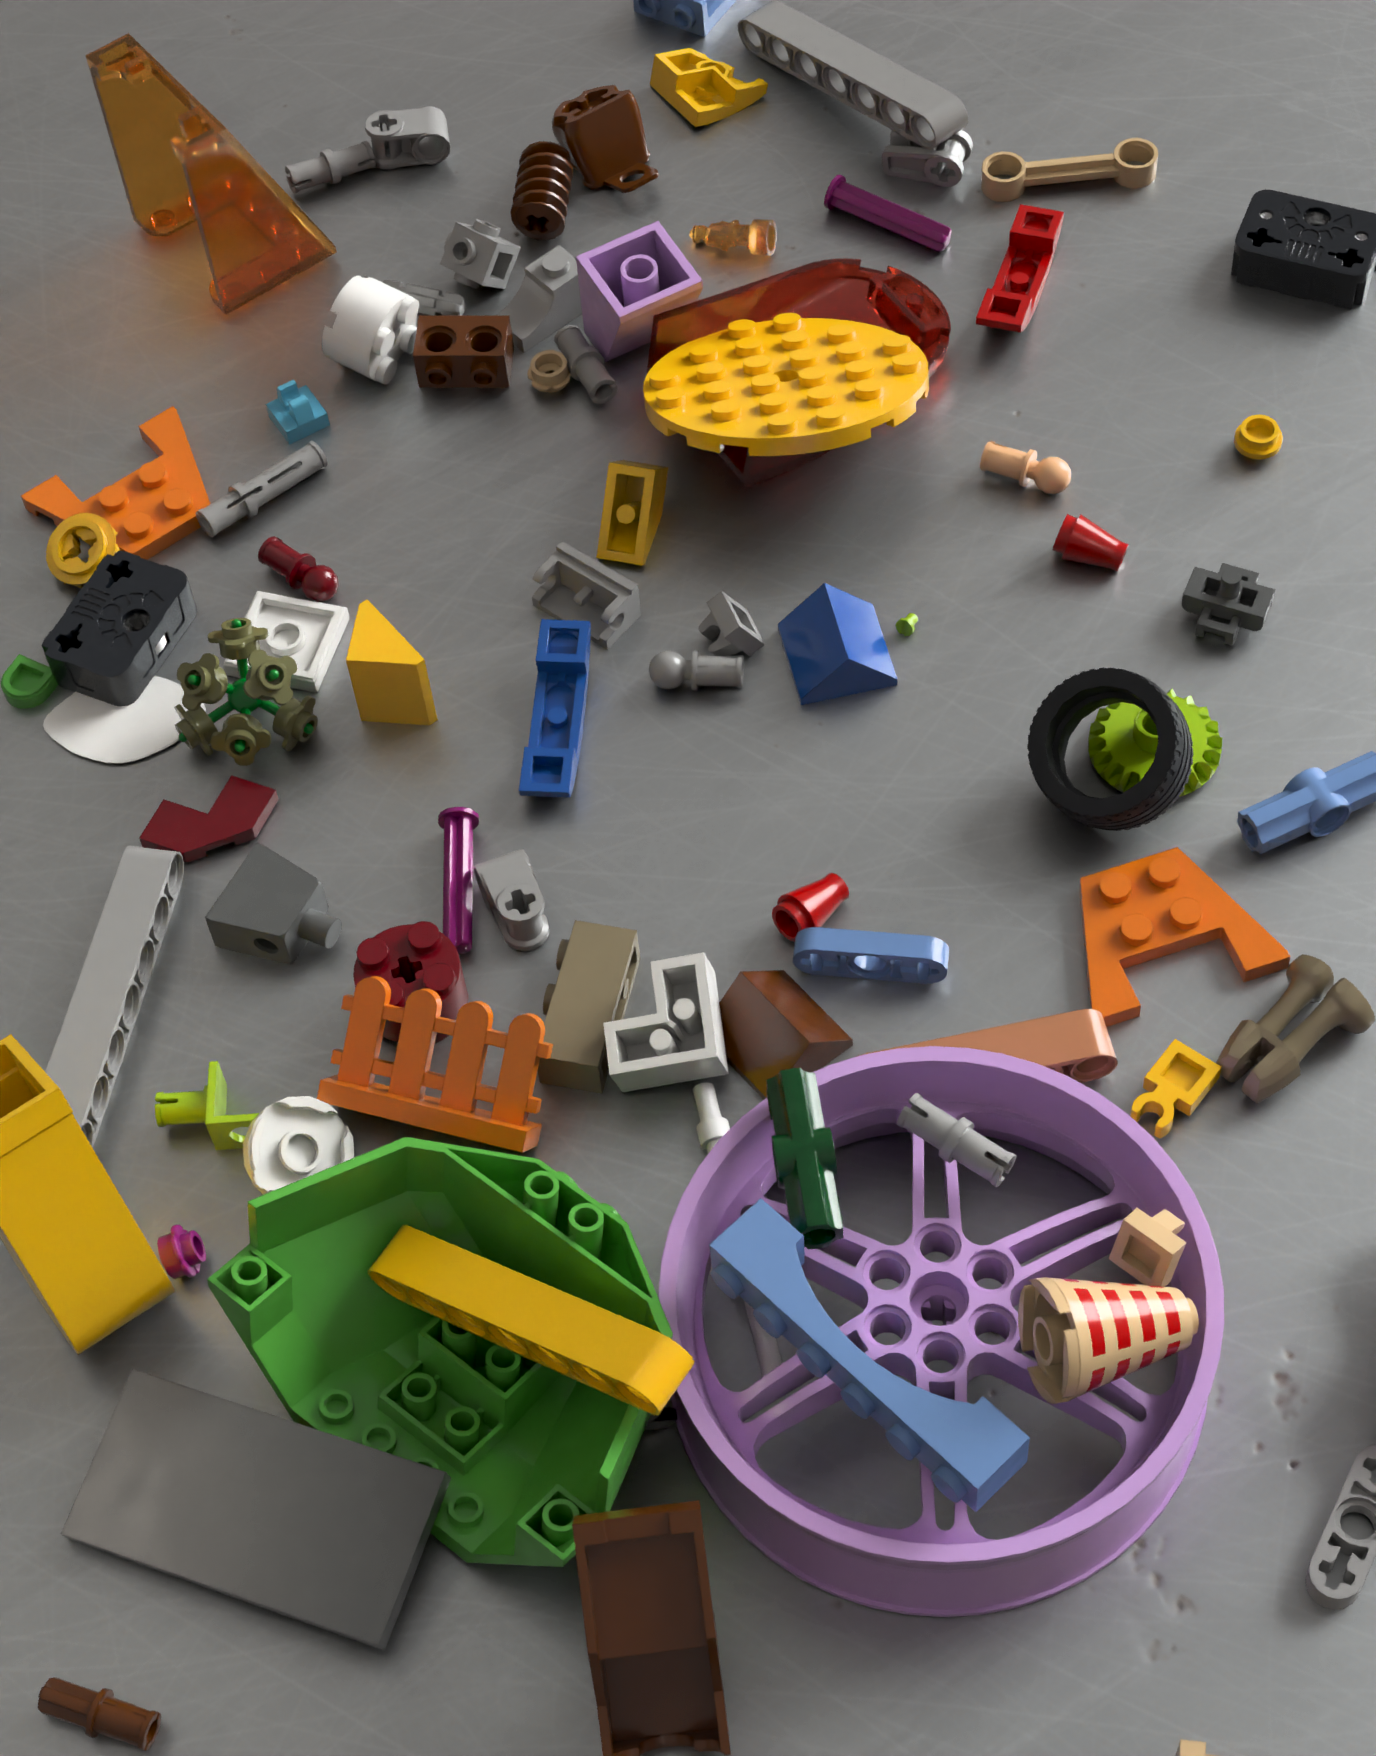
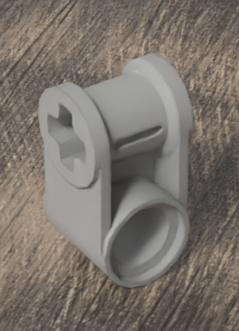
(411, 135)
(514, 899)

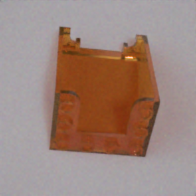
(190, 169)

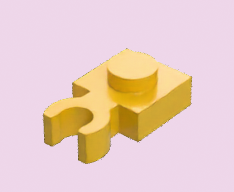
(1175, 1082)

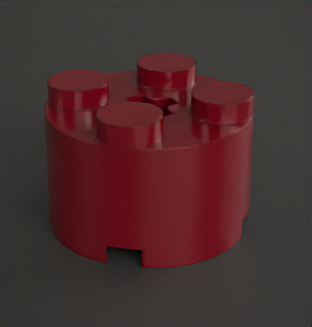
(412, 960)

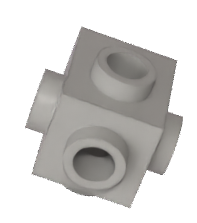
(479, 255)

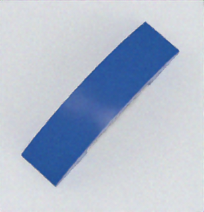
(558, 709)

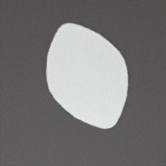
(117, 732)

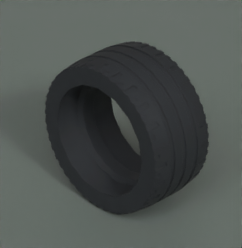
(1061, 715)

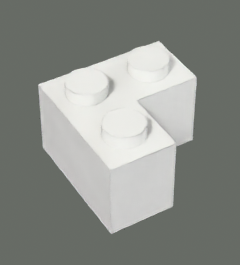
(678, 1041)

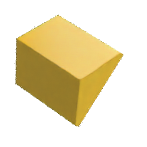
(387, 673)

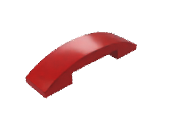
(1023, 270)

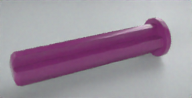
(886, 214)
(458, 875)

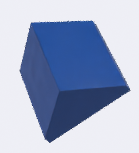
(835, 647)

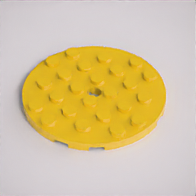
(836, 387)

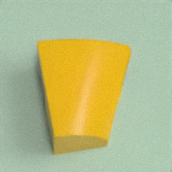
(702, 87)

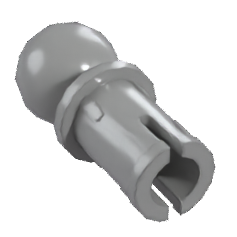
(670, 670)

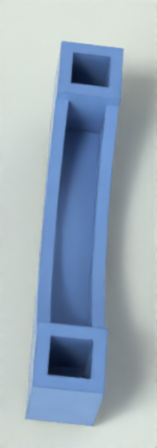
(962, 1443)

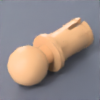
(1050, 474)

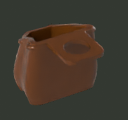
(604, 138)

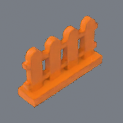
(460, 1086)

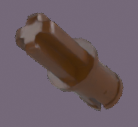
(99, 1713)

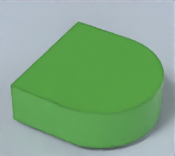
(27, 683)

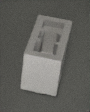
(545, 299)

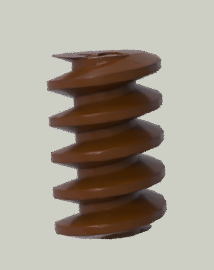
(542, 190)

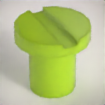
(906, 625)

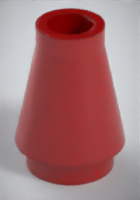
(1089, 544)
(809, 905)

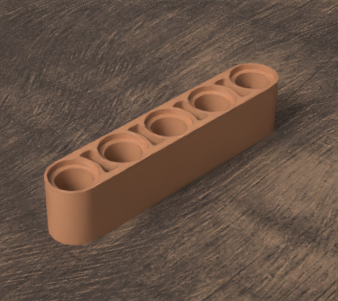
(1065, 1042)

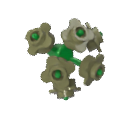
(264, 681)

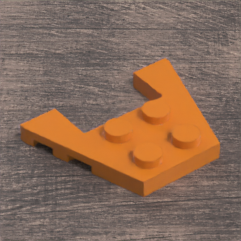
(146, 507)
(1158, 910)

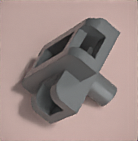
(1222, 600)

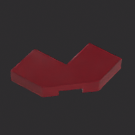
(234, 817)

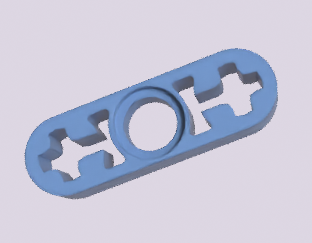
(871, 955)

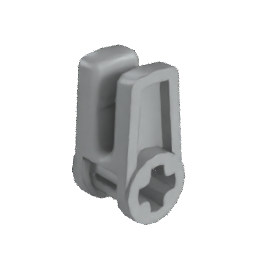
(911, 161)

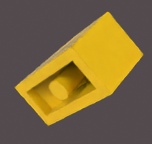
(631, 511)

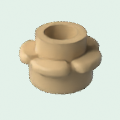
(549, 371)

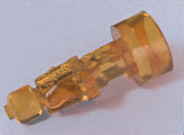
(758, 237)

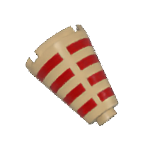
(1098, 1331)

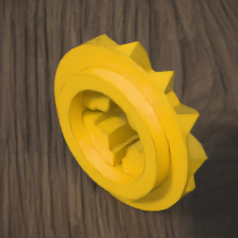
(64, 547)

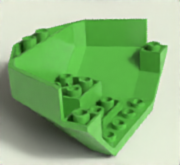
(368, 1368)

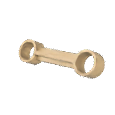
(1069, 169)

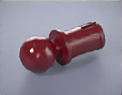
(300, 570)

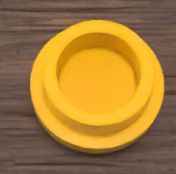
(1258, 437)

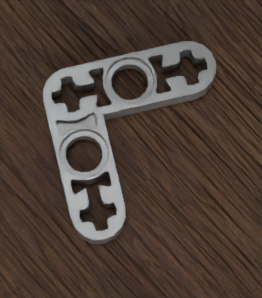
(1356, 1496)

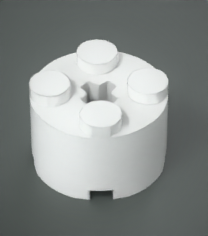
(371, 328)

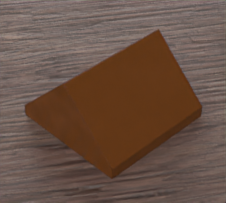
(775, 1028)

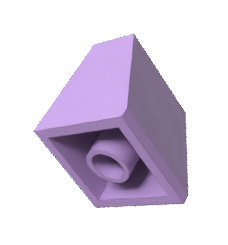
(629, 284)

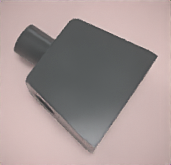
(272, 910)

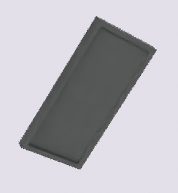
(258, 1508)

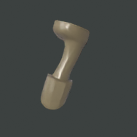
(1279, 1059)

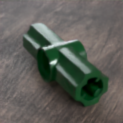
(804, 1157)

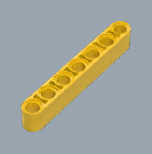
(533, 1319)

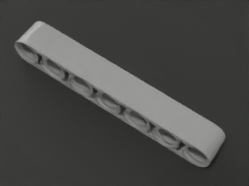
(853, 74)
(114, 981)

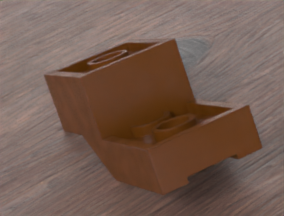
(651, 1629)

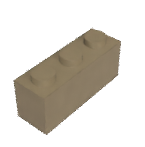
(591, 989)

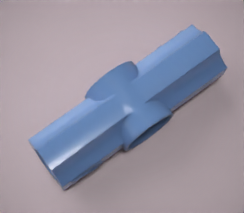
(1310, 803)

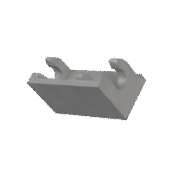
(587, 592)

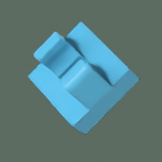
(296, 412)

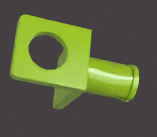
(204, 1107)

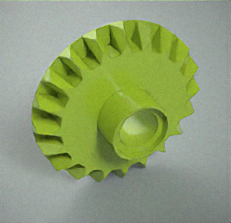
(1126, 741)

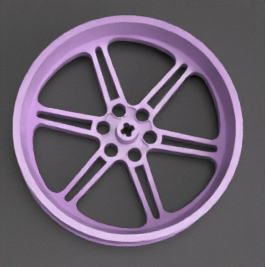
(922, 1566)

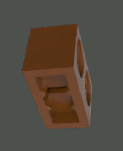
(463, 351)

